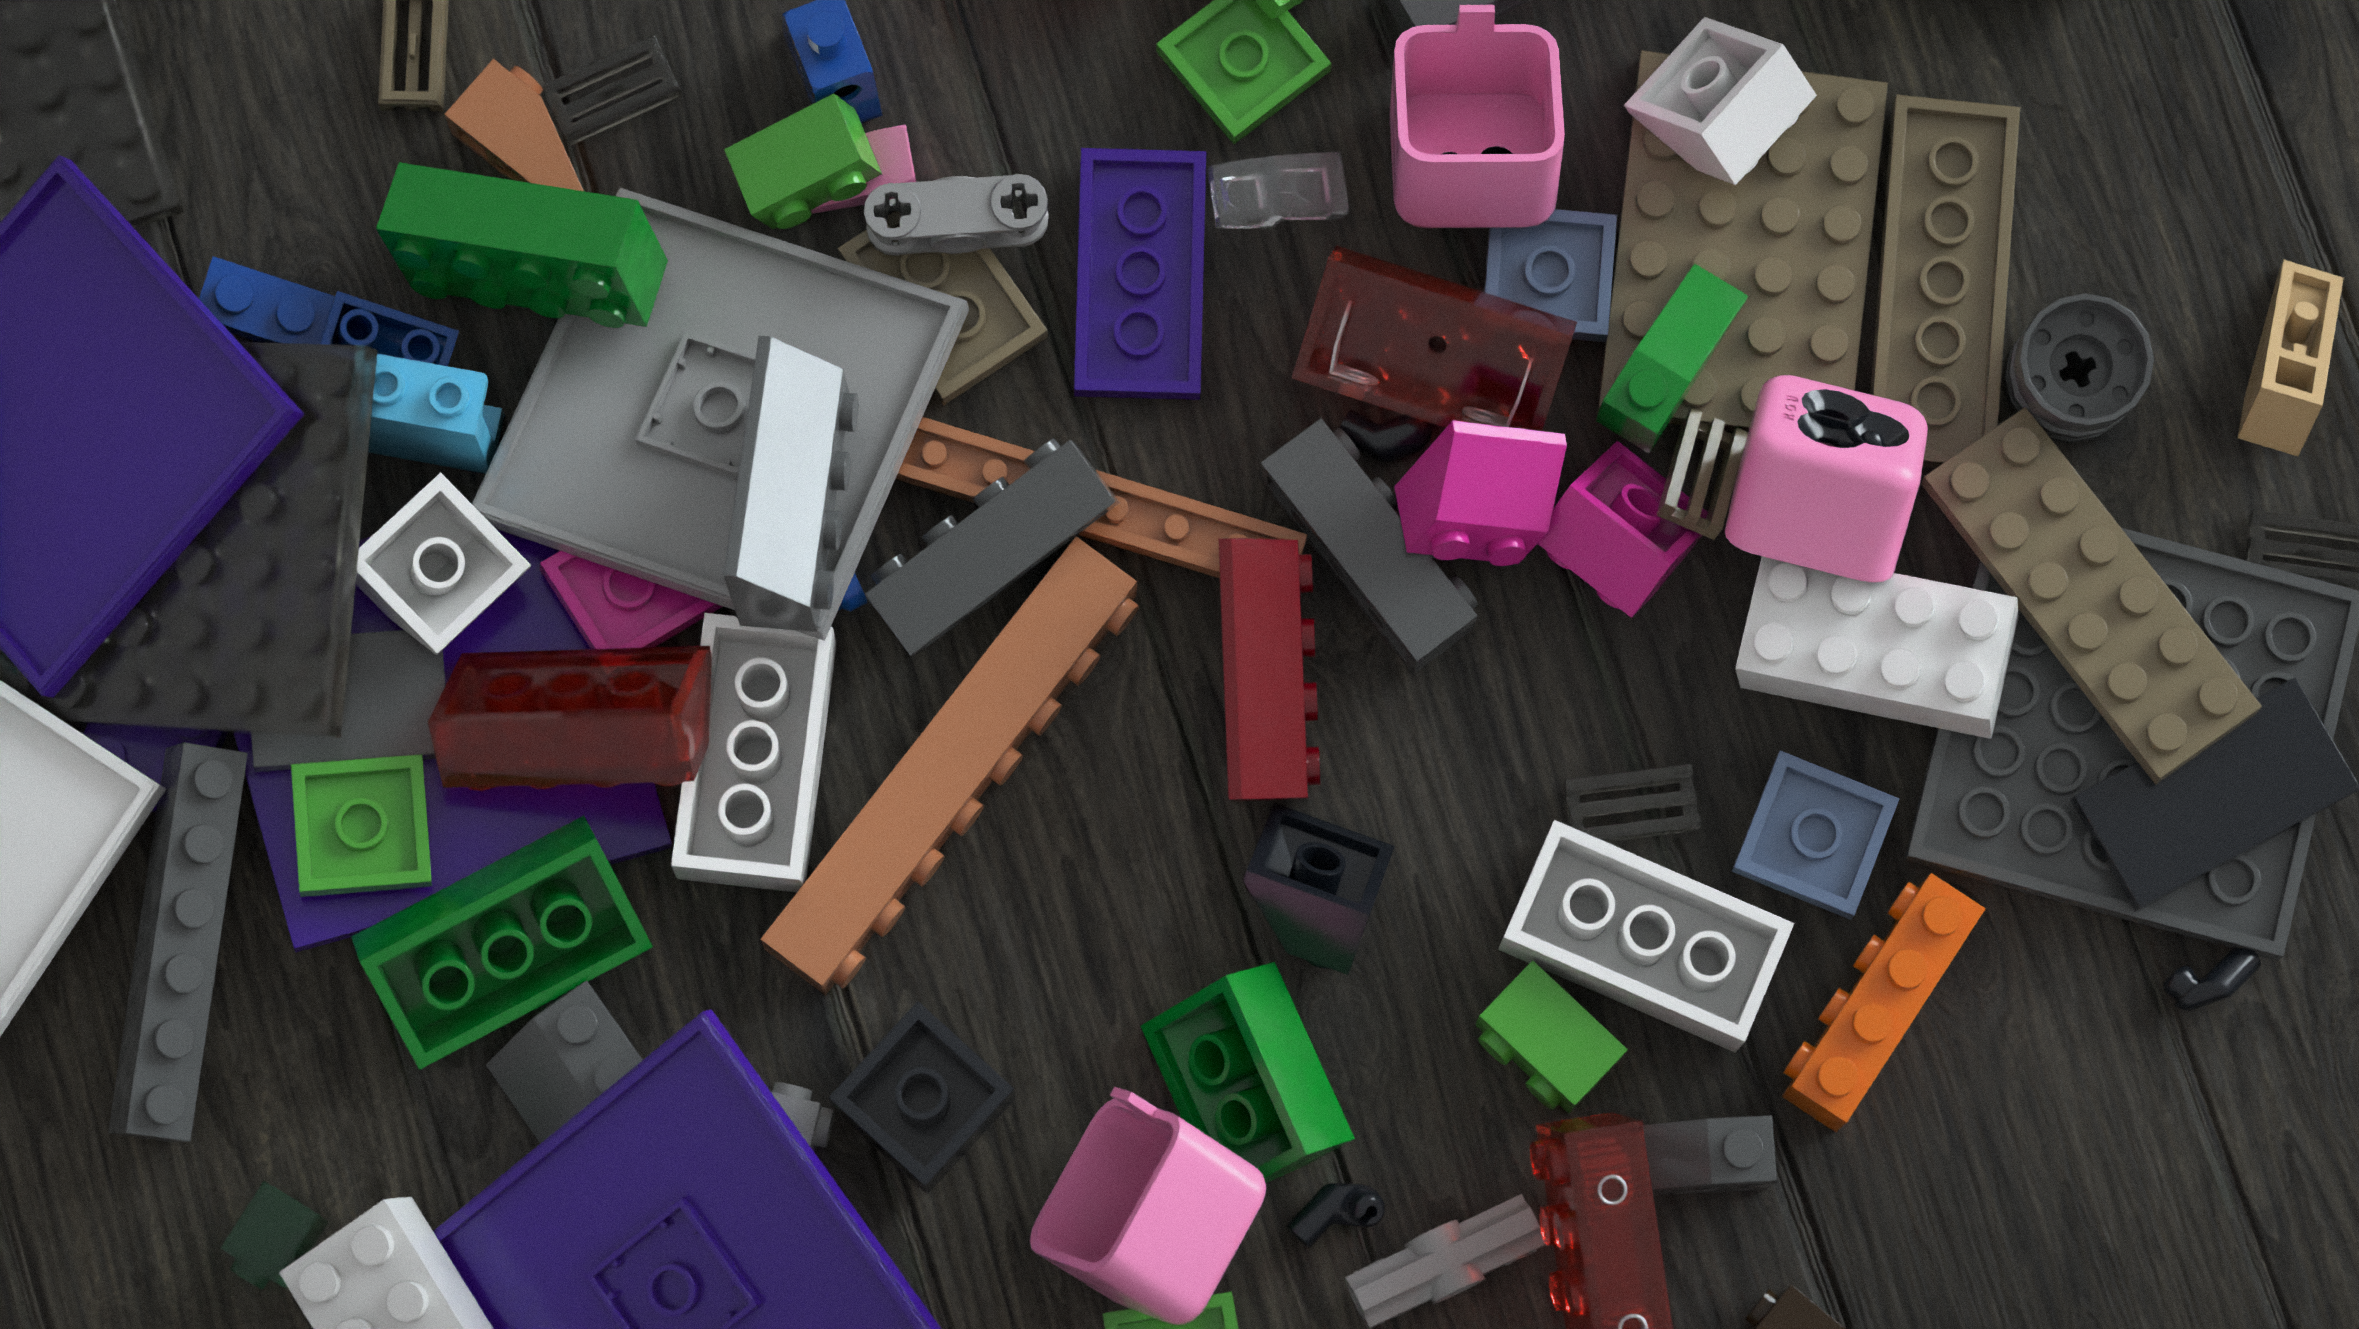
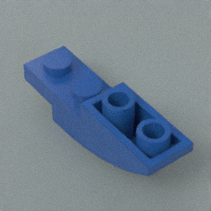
(286, 312)

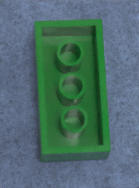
(522, 245)
(501, 942)

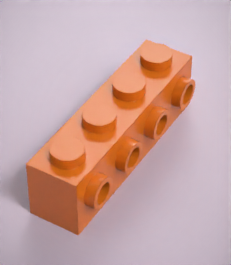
(1882, 1003)

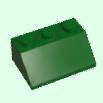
(1249, 1072)

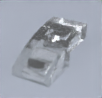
(1278, 189)

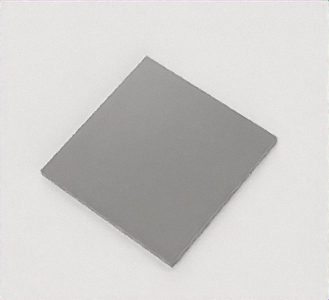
(640, 430)

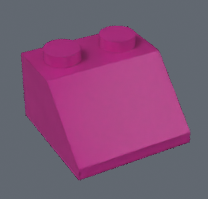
(1481, 493)
(1612, 533)

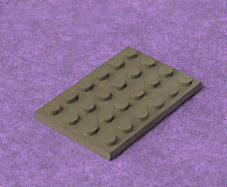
(1782, 235)

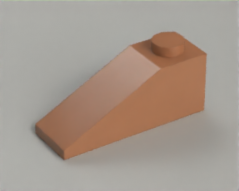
(511, 128)

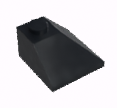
(1316, 885)

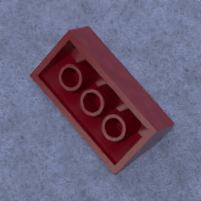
(1265, 670)

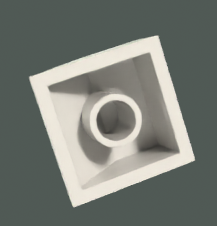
(1722, 99)
(437, 565)

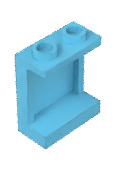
(433, 415)

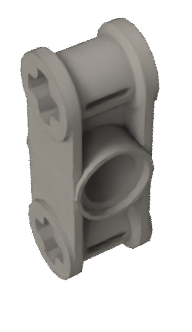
(956, 214)

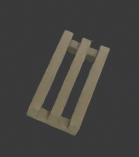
(412, 97)
(1714, 438)

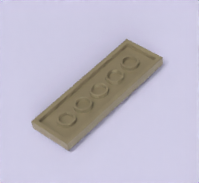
(1946, 266)
(2091, 595)

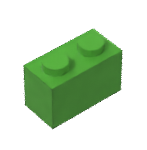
(803, 163)
(1548, 1039)

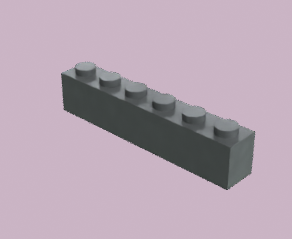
(178, 943)

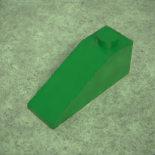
(1670, 358)

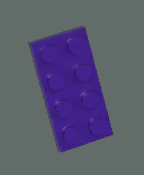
(1140, 274)

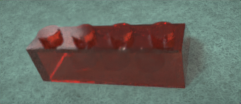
(574, 717)

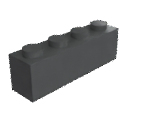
(1363, 544)
(990, 547)

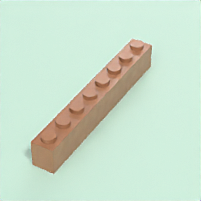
(951, 766)

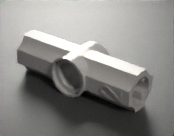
(1445, 1261)

